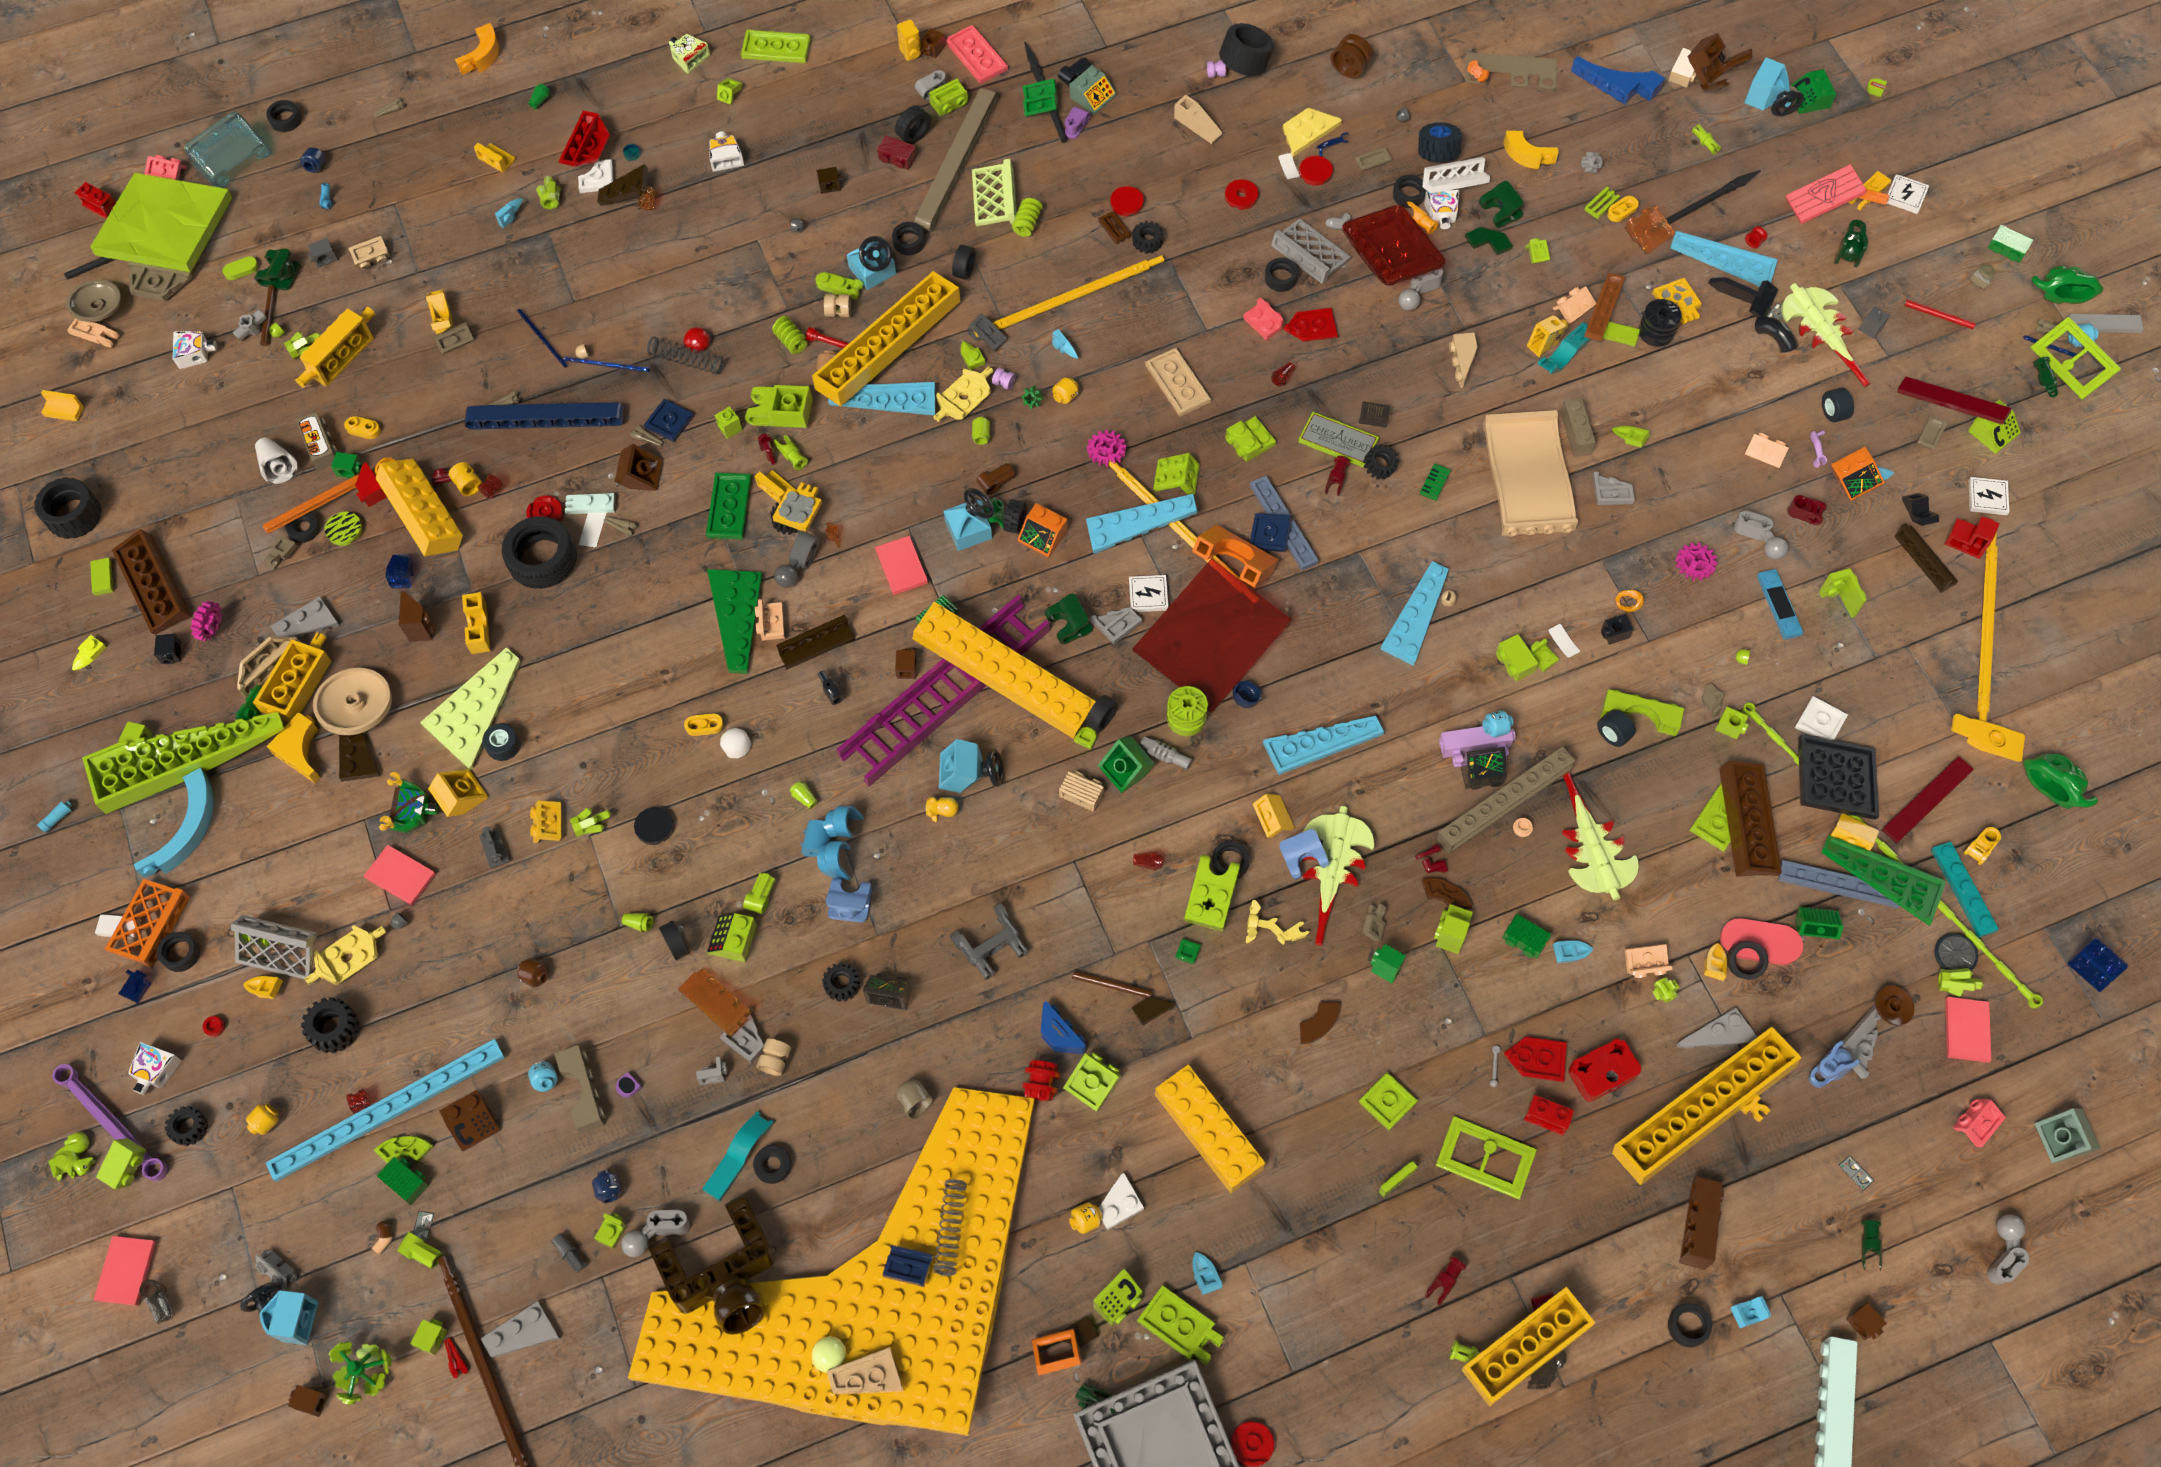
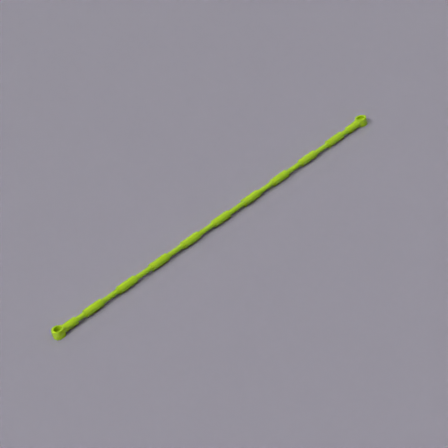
(1892, 855)

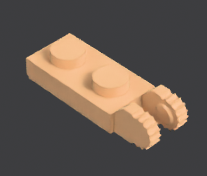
(92, 332)

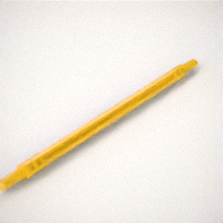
(1076, 293)
(1148, 498)
(1987, 631)

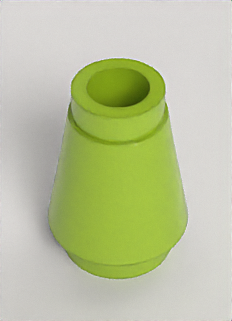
(803, 794)
(638, 921)

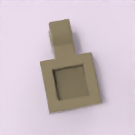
(280, 549)
(1374, 925)

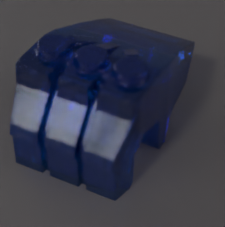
(399, 571)

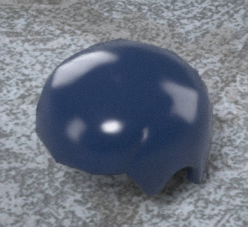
(1246, 694)

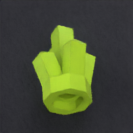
(549, 193)
(299, 344)
(583, 824)
(1958, 980)

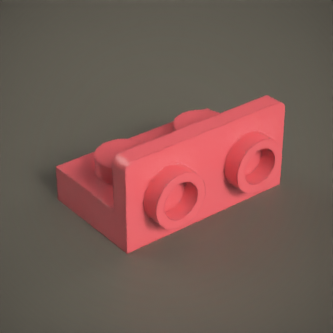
(164, 168)
(1264, 319)
(1980, 1121)

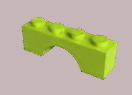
(1664, 716)

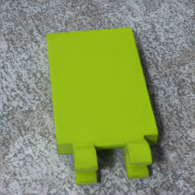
(1179, 1325)

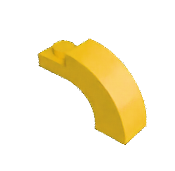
(1527, 154)
(439, 311)

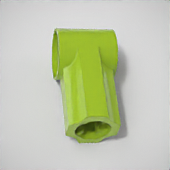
(758, 899)
(415, 1248)

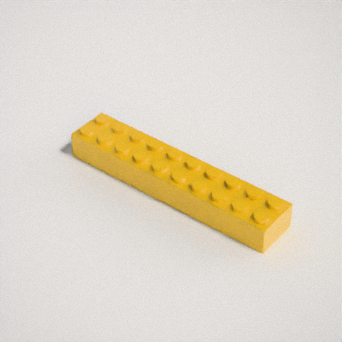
(886, 338)
(1003, 669)
(1706, 1105)

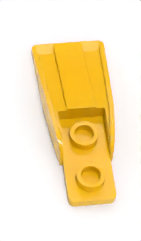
(1990, 737)

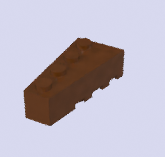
(1702, 1223)

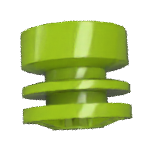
(1187, 711)

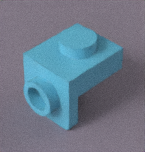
(1751, 1312)

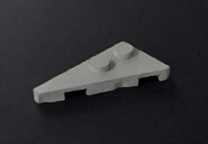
(1726, 1030)
(1862, 1041)

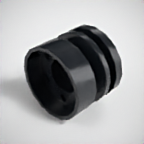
(1659, 322)

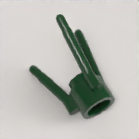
(1087, 1395)

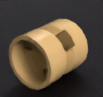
(832, 302)
(774, 1054)

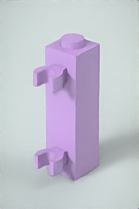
(1458, 742)

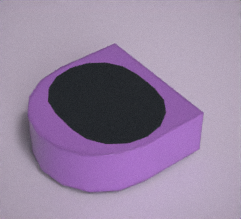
(627, 1086)

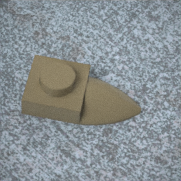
(1983, 276)

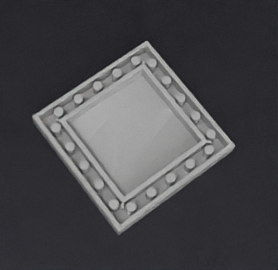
(1157, 1425)

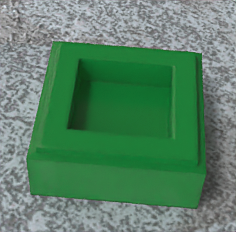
(1188, 951)

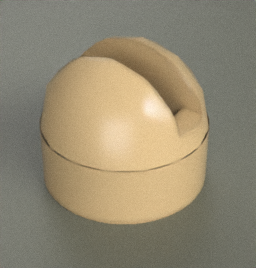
(582, 351)
(1452, 600)

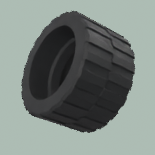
(1246, 49)
(57, 494)

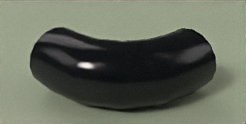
(1778, 330)

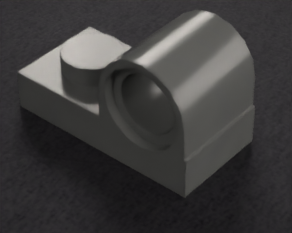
(986, 332)

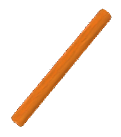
(310, 505)

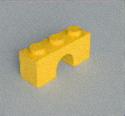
(477, 618)

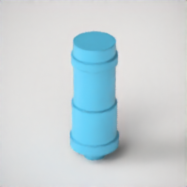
(54, 816)

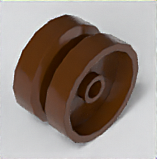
(1351, 56)

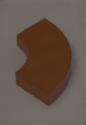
(1446, 892)
(1320, 1024)

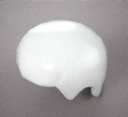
(735, 743)

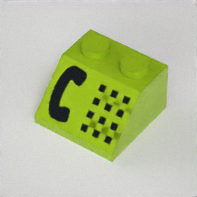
(1993, 434)
(1118, 1298)

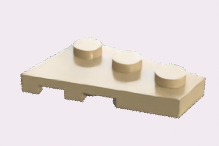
(867, 1375)

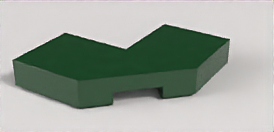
(1482, 236)

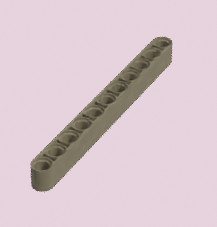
(956, 159)

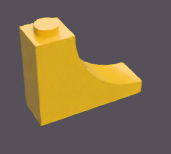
(293, 745)

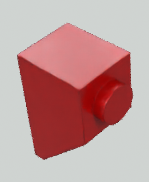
(368, 487)

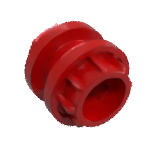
(1041, 1080)

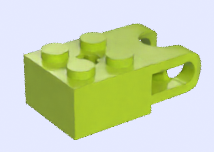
(780, 406)
(1214, 889)

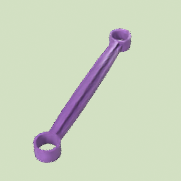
(105, 1117)

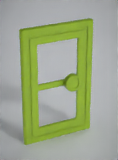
(2062, 370)
(1492, 1141)

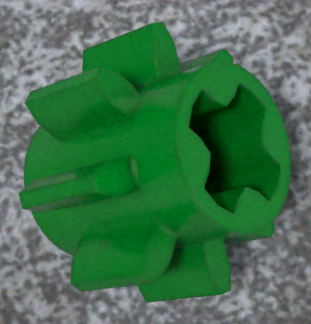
(1030, 400)

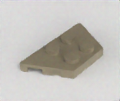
(155, 281)

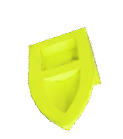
(88, 652)

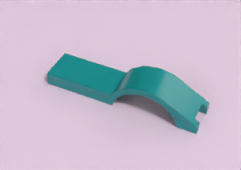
(1567, 349)
(736, 1156)

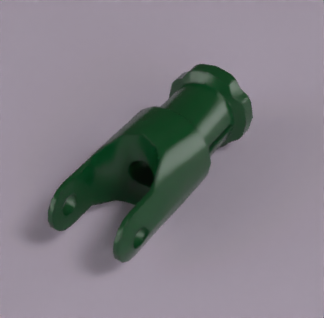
(2046, 376)
(1871, 1240)

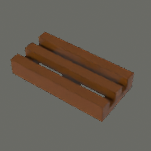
(1121, 237)

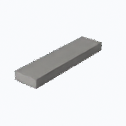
(2110, 323)

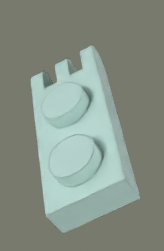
(590, 503)

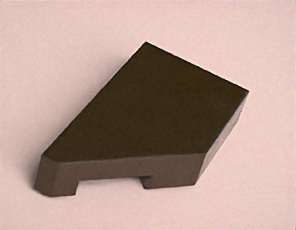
(1151, 1009)
(1084, 1332)

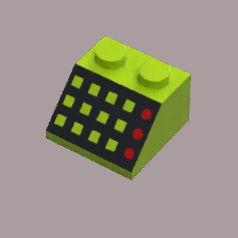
(732, 937)

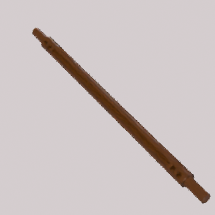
(483, 1365)

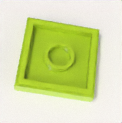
(1388, 1101)

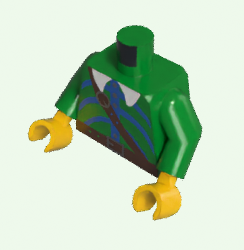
(409, 806)

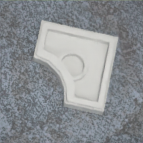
(597, 177)

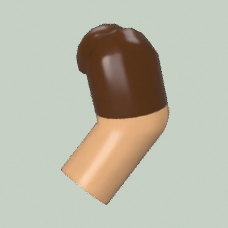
(385, 1236)

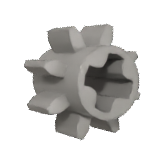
(1591, 162)

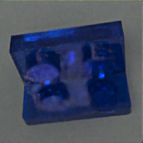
(2098, 964)

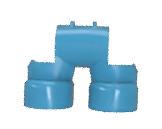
(818, 837)

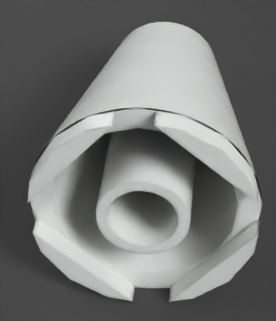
(274, 462)

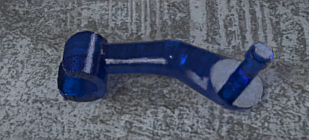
(1331, 142)

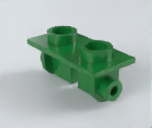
(249, 709)

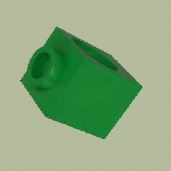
(346, 465)

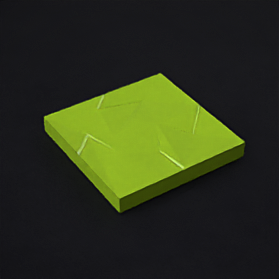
(161, 222)

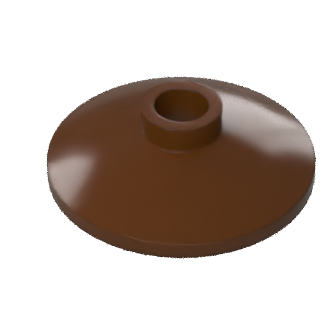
(1899, 1000)

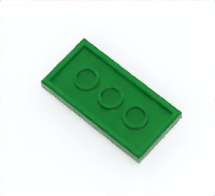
(728, 506)

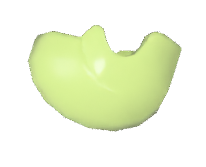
(828, 1353)

